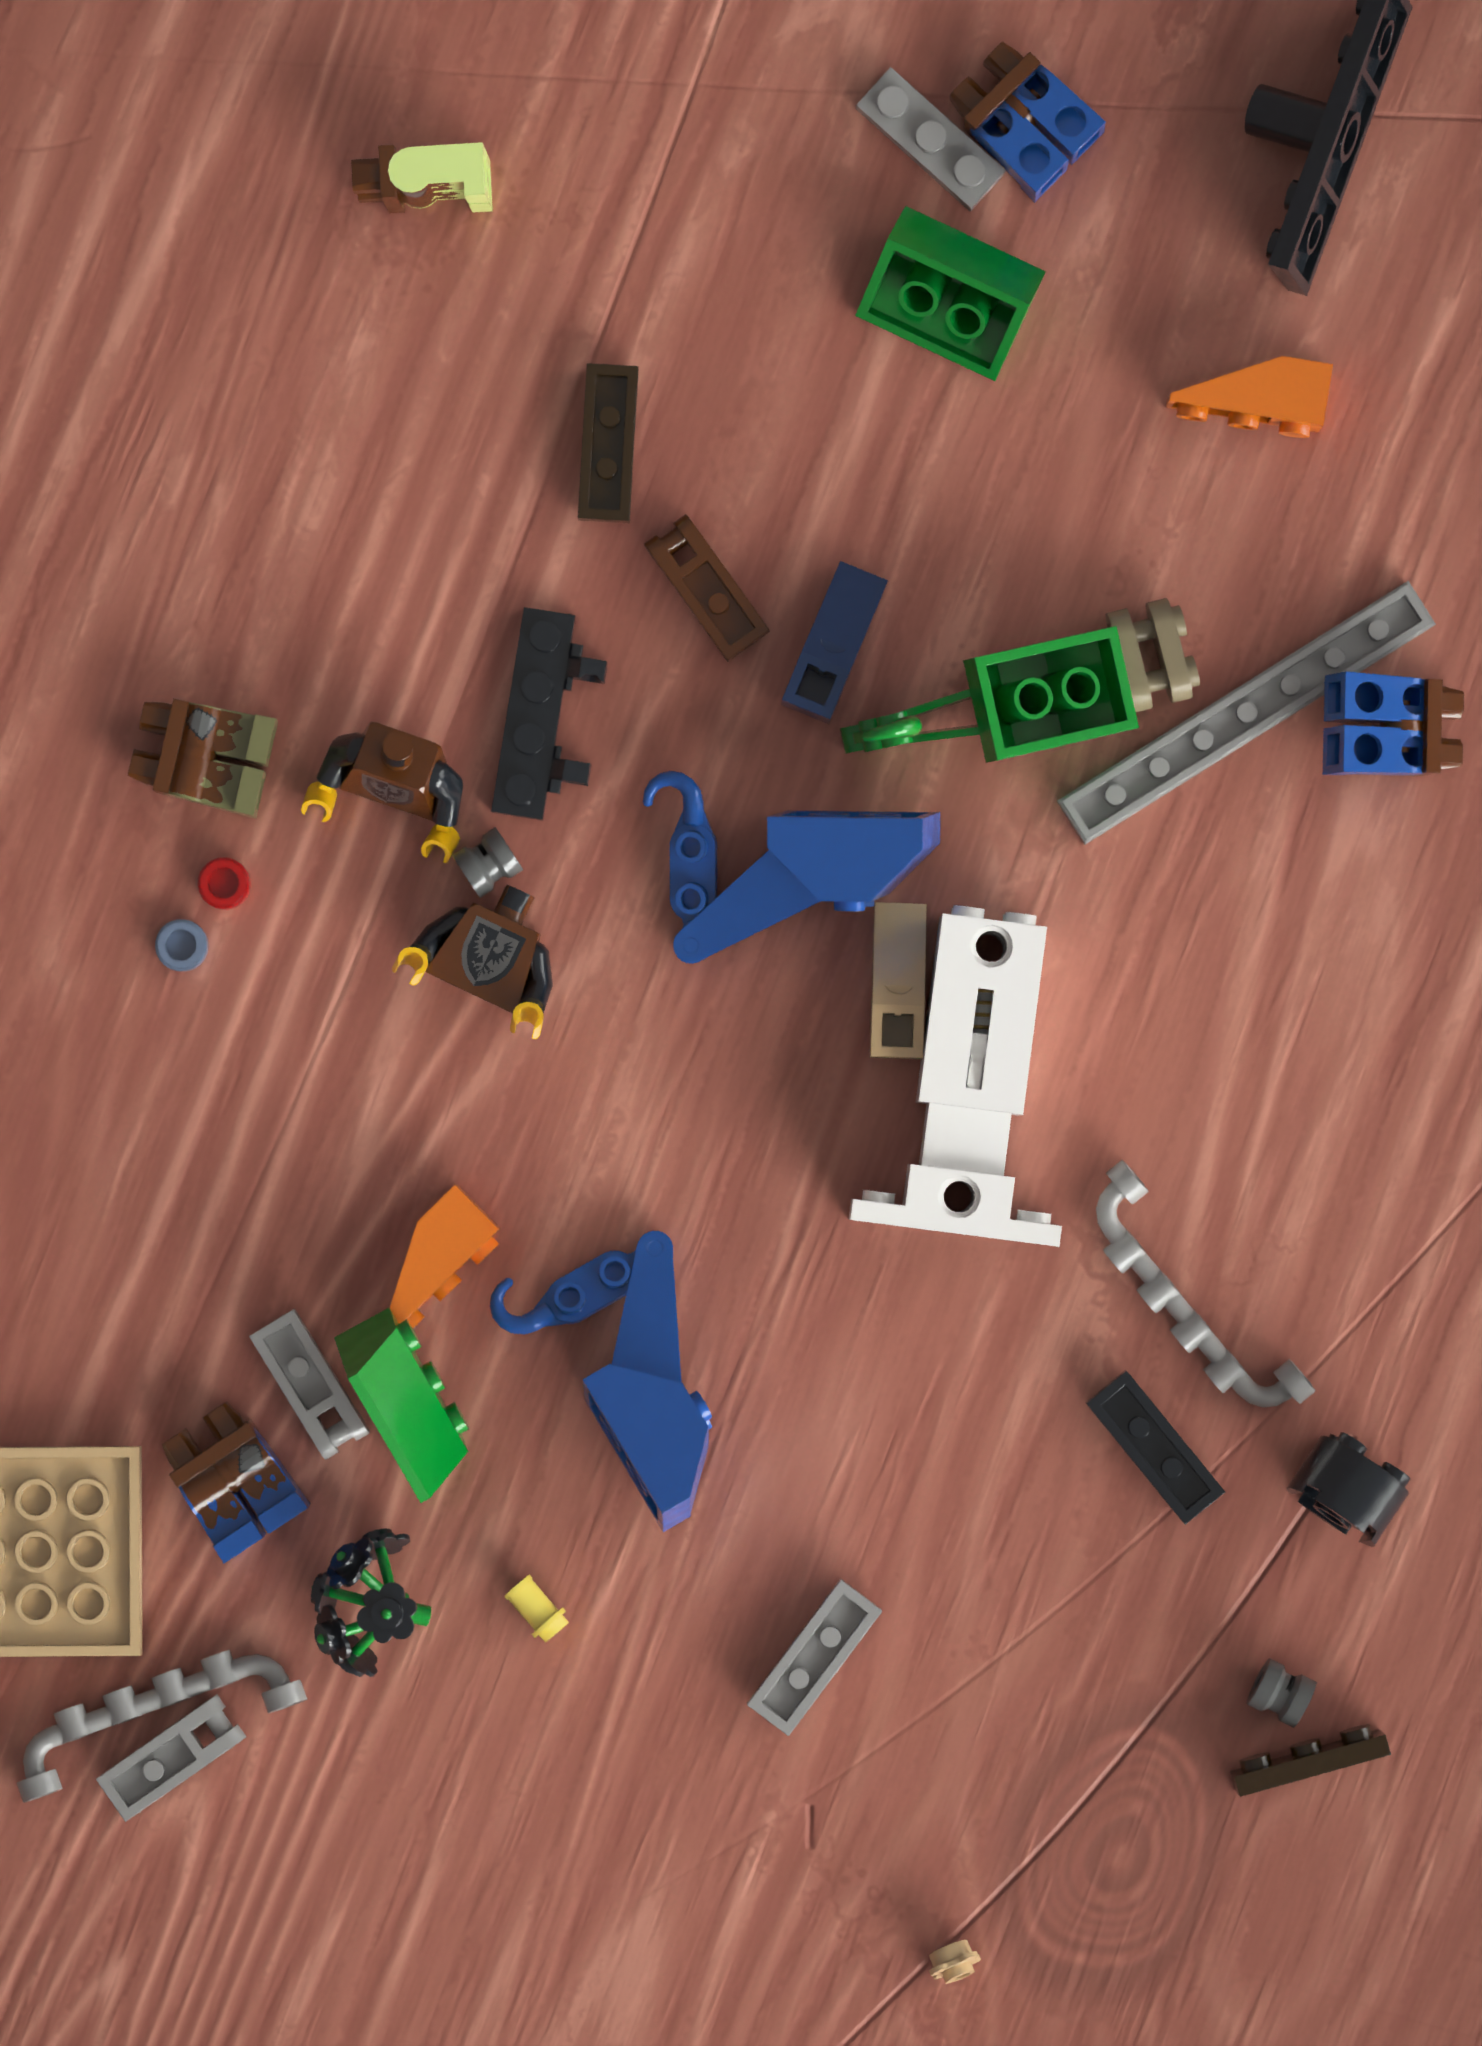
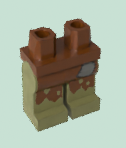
(190, 751)

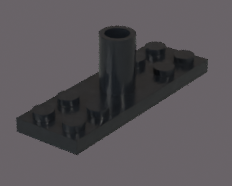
(1330, 134)

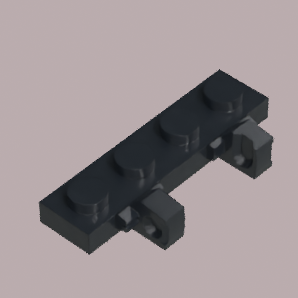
(542, 672)

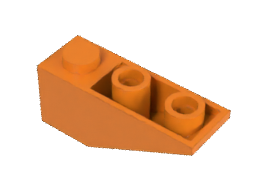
(1274, 392)
(440, 1245)

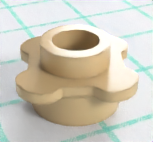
(953, 1961)

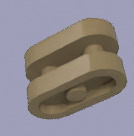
(1176, 672)

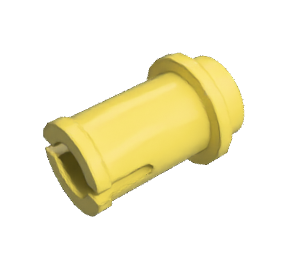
(537, 1609)

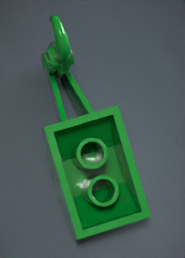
(1024, 700)

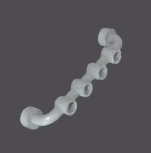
(1190, 1327)
(125, 1705)

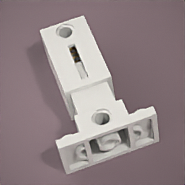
(972, 1082)

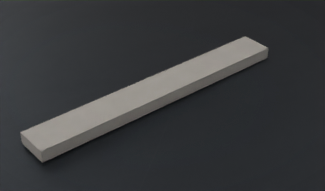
(1244, 713)

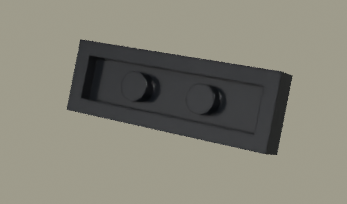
(1155, 1447)

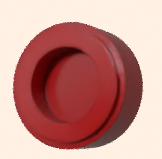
(224, 883)

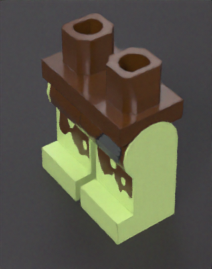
(425, 175)

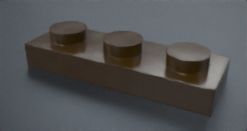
(608, 443)
(1309, 1760)

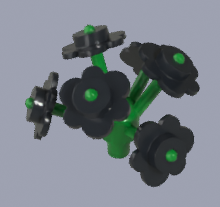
(386, 1609)

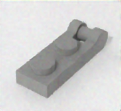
(308, 1382)
(168, 1759)

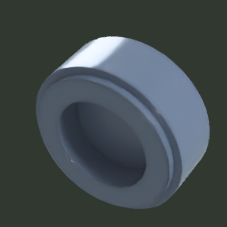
(181, 945)

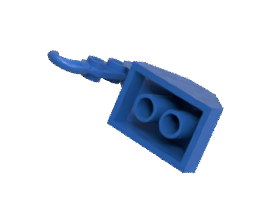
(808, 861)
(640, 1396)

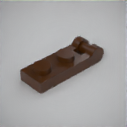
(708, 589)

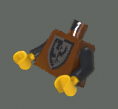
(395, 772)
(488, 956)

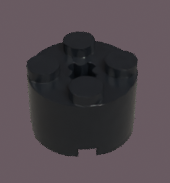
(1349, 1488)

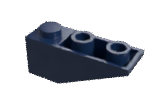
(834, 642)

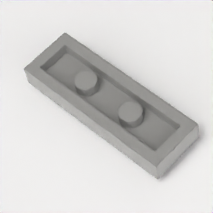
(930, 139)
(814, 1657)

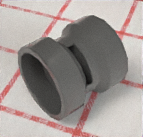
(487, 862)
(1281, 1692)

